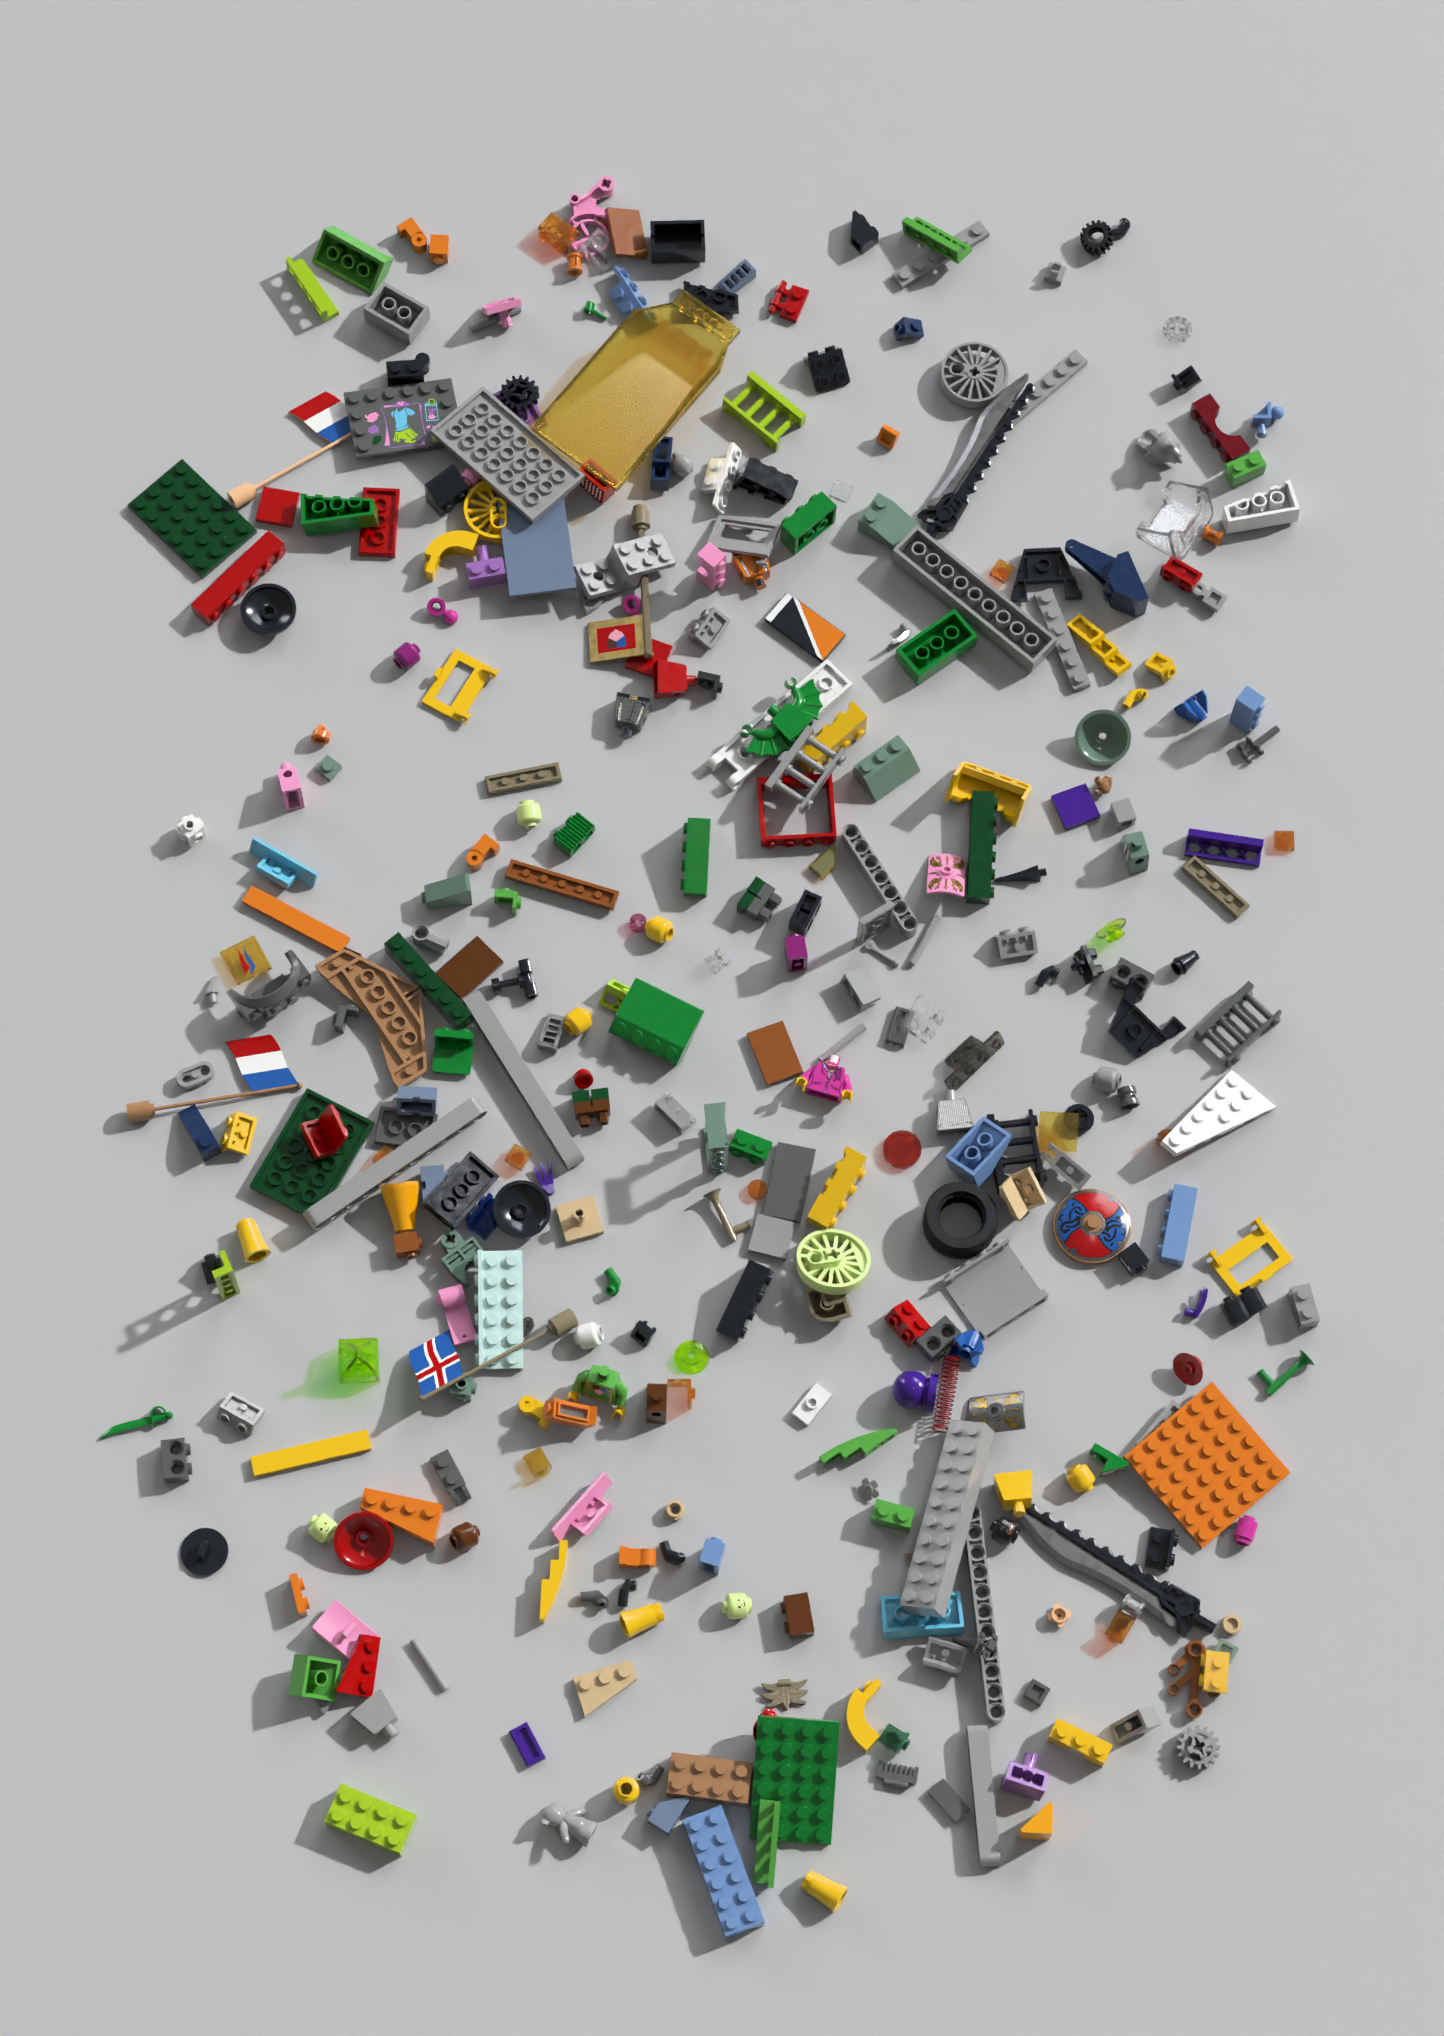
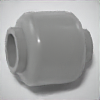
(1107, 1079)

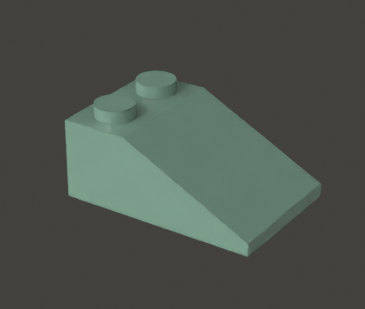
(886, 522)

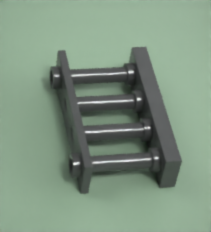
(1232, 1006)

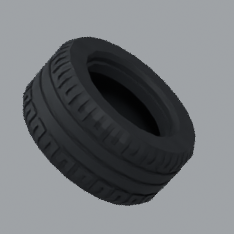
(960, 1193)

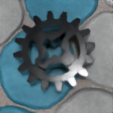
(526, 390)

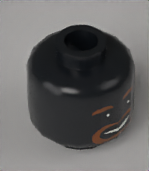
(1004, 1530)

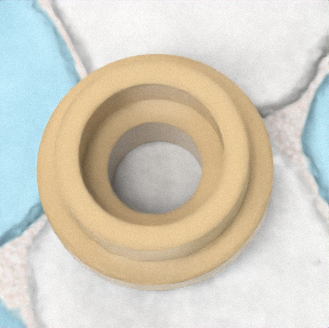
(674, 1504)

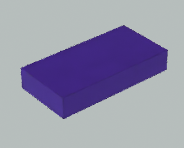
(527, 1745)

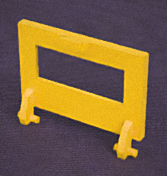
(468, 693)
(1242, 1250)

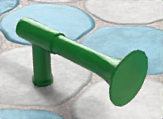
(1280, 1381)

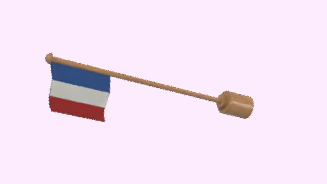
(259, 1064)

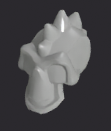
(1160, 447)

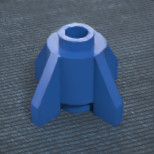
(1194, 708)
(968, 1346)

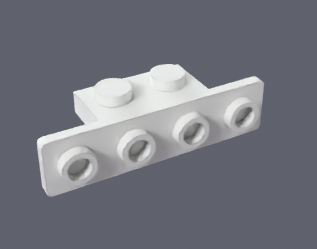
(720, 477)

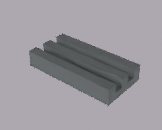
(895, 1041)

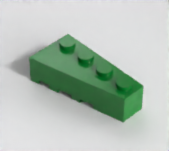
(336, 514)
(696, 856)

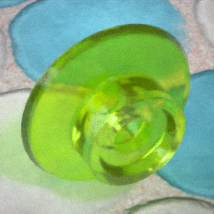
(1112, 931)
(689, 1365)

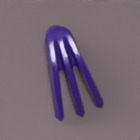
(548, 1186)
(1199, 1306)

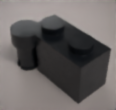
(407, 371)

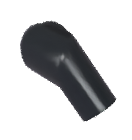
(1122, 228)
(1045, 973)
(669, 1555)
(624, 1592)

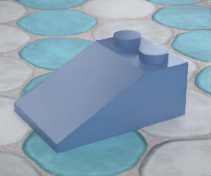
(978, 1151)

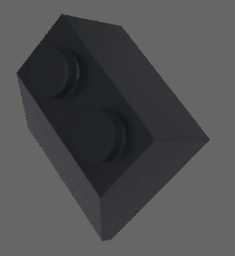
(446, 490)

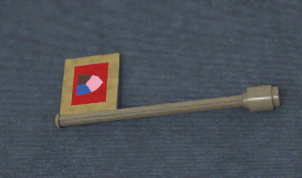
(627, 635)

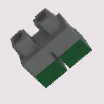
(757, 899)

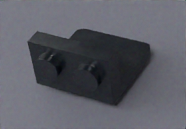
(827, 368)

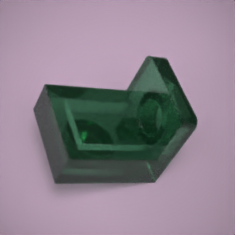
(894, 1739)

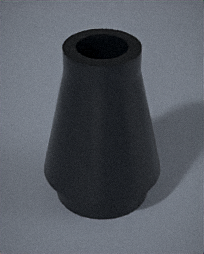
(1184, 962)

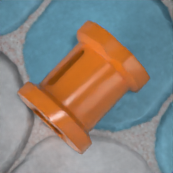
(574, 264)
(1212, 535)

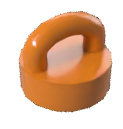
(321, 735)

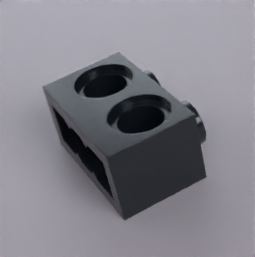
(805, 913)

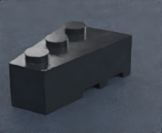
(765, 481)

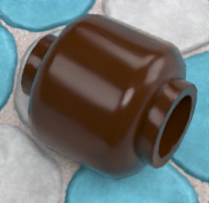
(464, 1536)

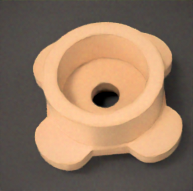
(1057, 1609)

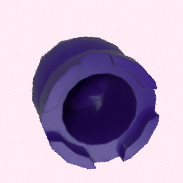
(914, 1390)

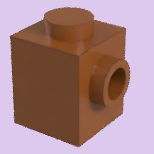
(407, 1245)

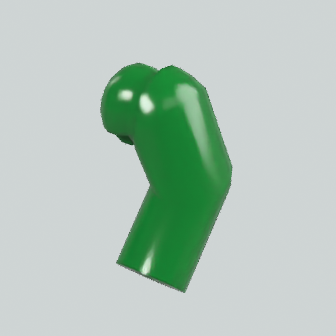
(614, 1282)

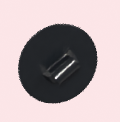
(204, 1551)

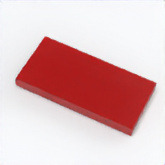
(381, 539)

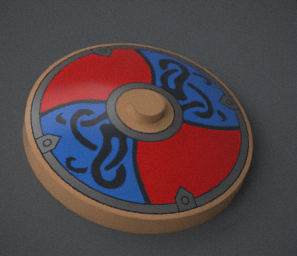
(1091, 1226)

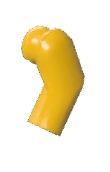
(1134, 696)

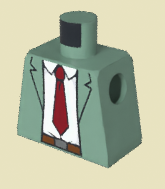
(1135, 848)

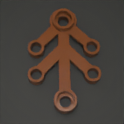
(1191, 1675)

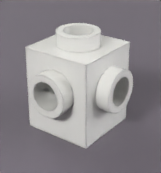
(191, 829)

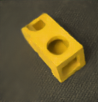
(532, 1407)

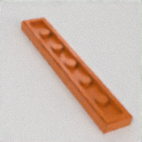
(295, 919)

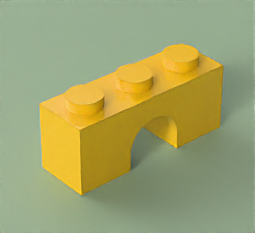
(1088, 1745)

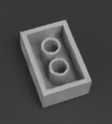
(397, 313)

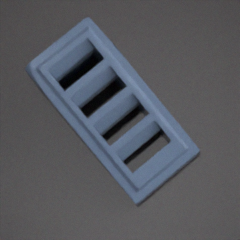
(745, 269)

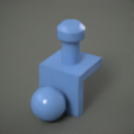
(1264, 418)

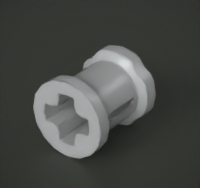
(1132, 1606)

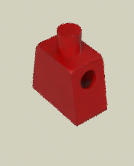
(671, 679)

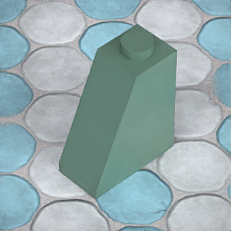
(448, 892)

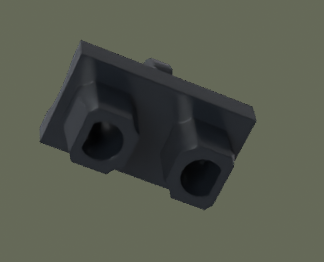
(1084, 964)

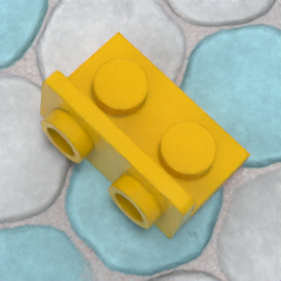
(238, 1133)
(1214, 1672)

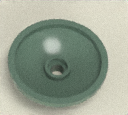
(1106, 750)

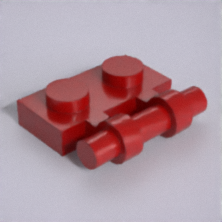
(794, 301)

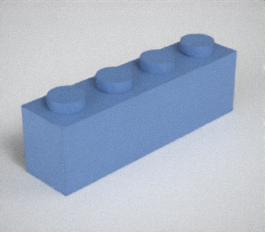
(1178, 1224)

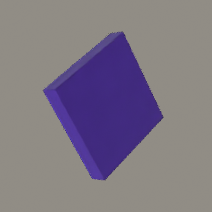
(1075, 806)

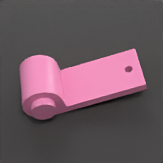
(457, 1314)

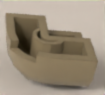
(828, 1307)

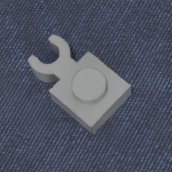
(1211, 598)

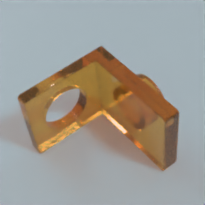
(683, 1383)

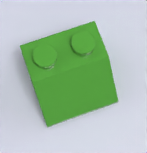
(314, 1677)

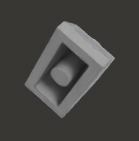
(1135, 1724)

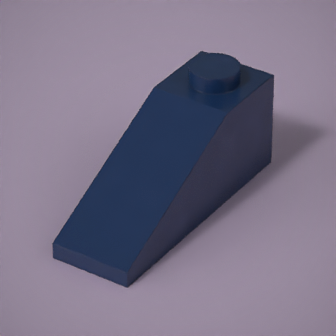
(200, 1133)

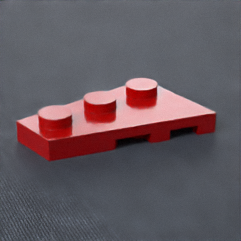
(360, 1672)

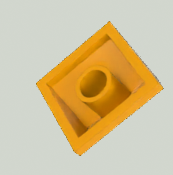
(1039, 1826)

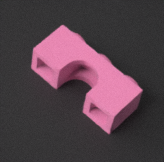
(712, 566)

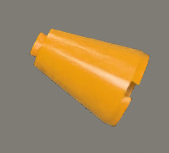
(401, 1204)

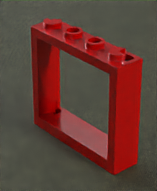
(798, 839)

